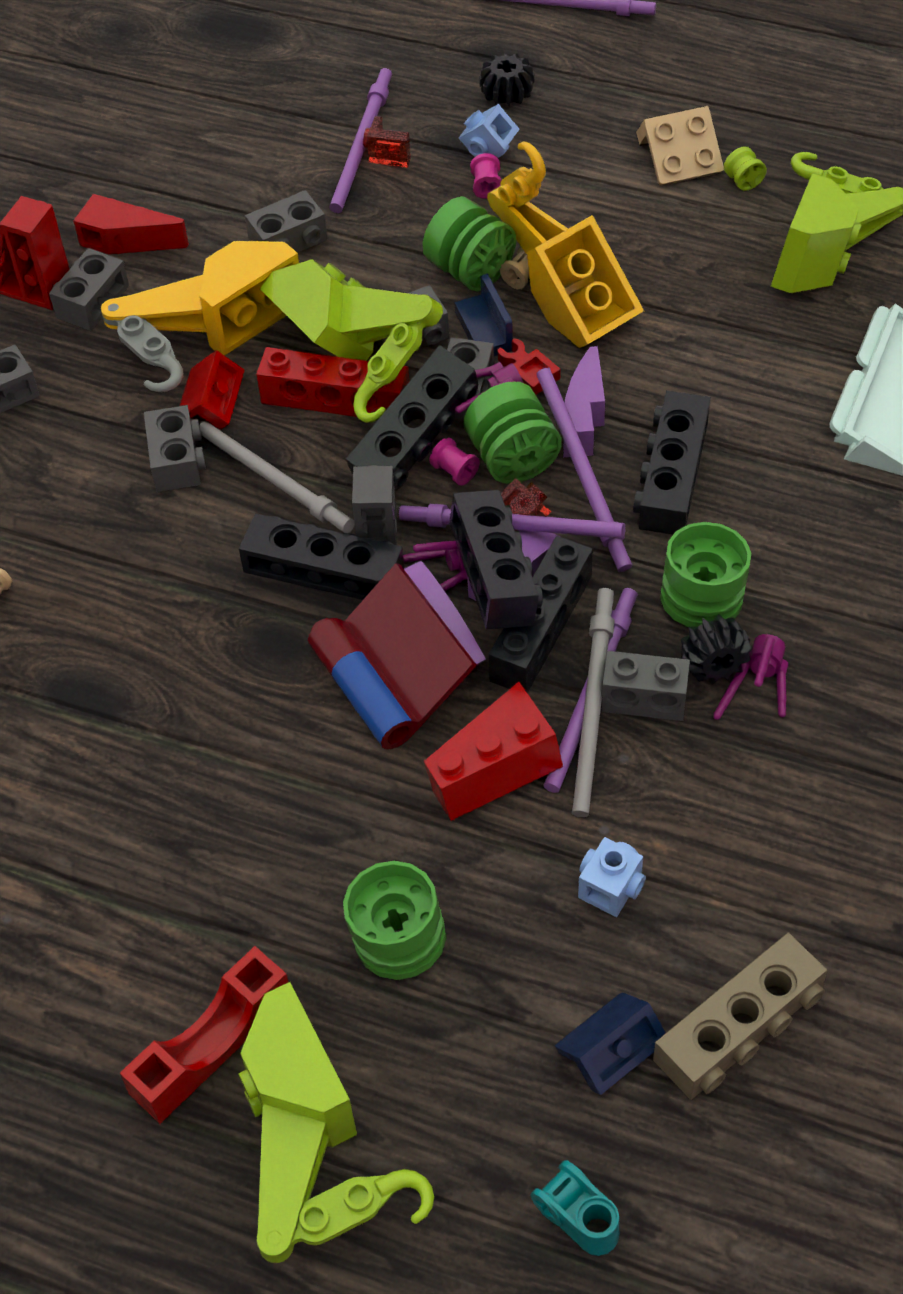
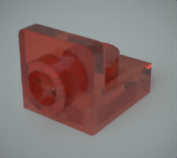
(387, 146)
(525, 499)

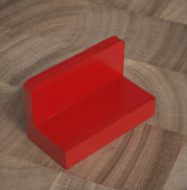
(213, 389)

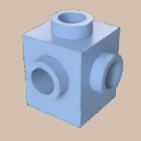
(488, 132)
(611, 876)

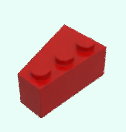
(31, 252)
(493, 754)

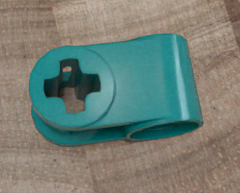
(573, 1202)

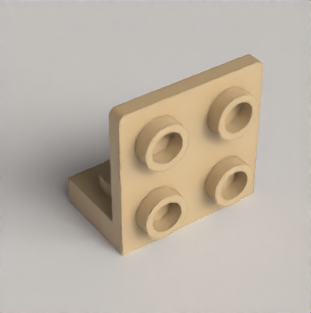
(682, 145)

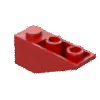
(127, 228)

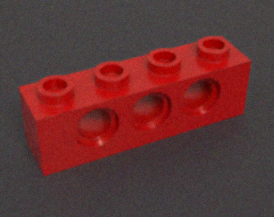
(320, 382)

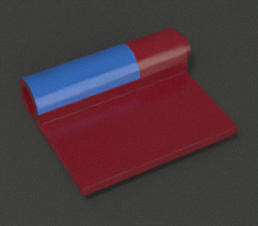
(392, 658)

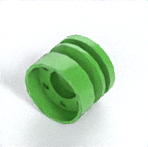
(468, 242)
(512, 432)
(705, 573)
(389, 899)

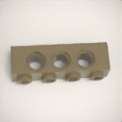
(783, 966)

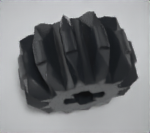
(506, 79)
(716, 649)

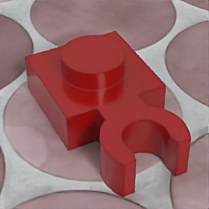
(528, 364)

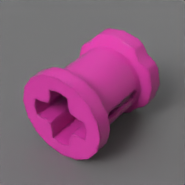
(485, 170)
(454, 461)

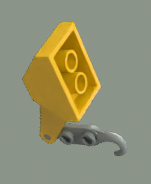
(220, 302)

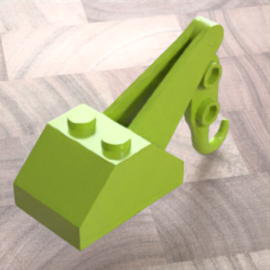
(829, 220)
(350, 318)
(302, 1114)

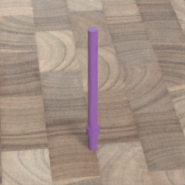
(621, 7)
(376, 98)
(582, 466)
(439, 516)
(573, 732)

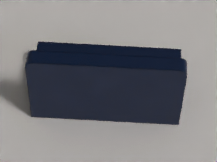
(486, 317)
(612, 1041)

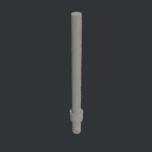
(319, 506)
(601, 631)

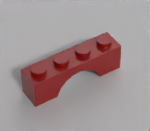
(175, 1068)

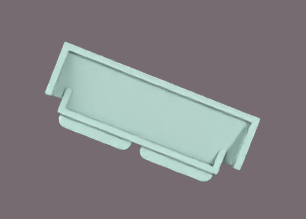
(872, 400)

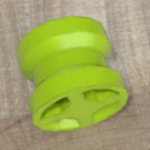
(745, 168)

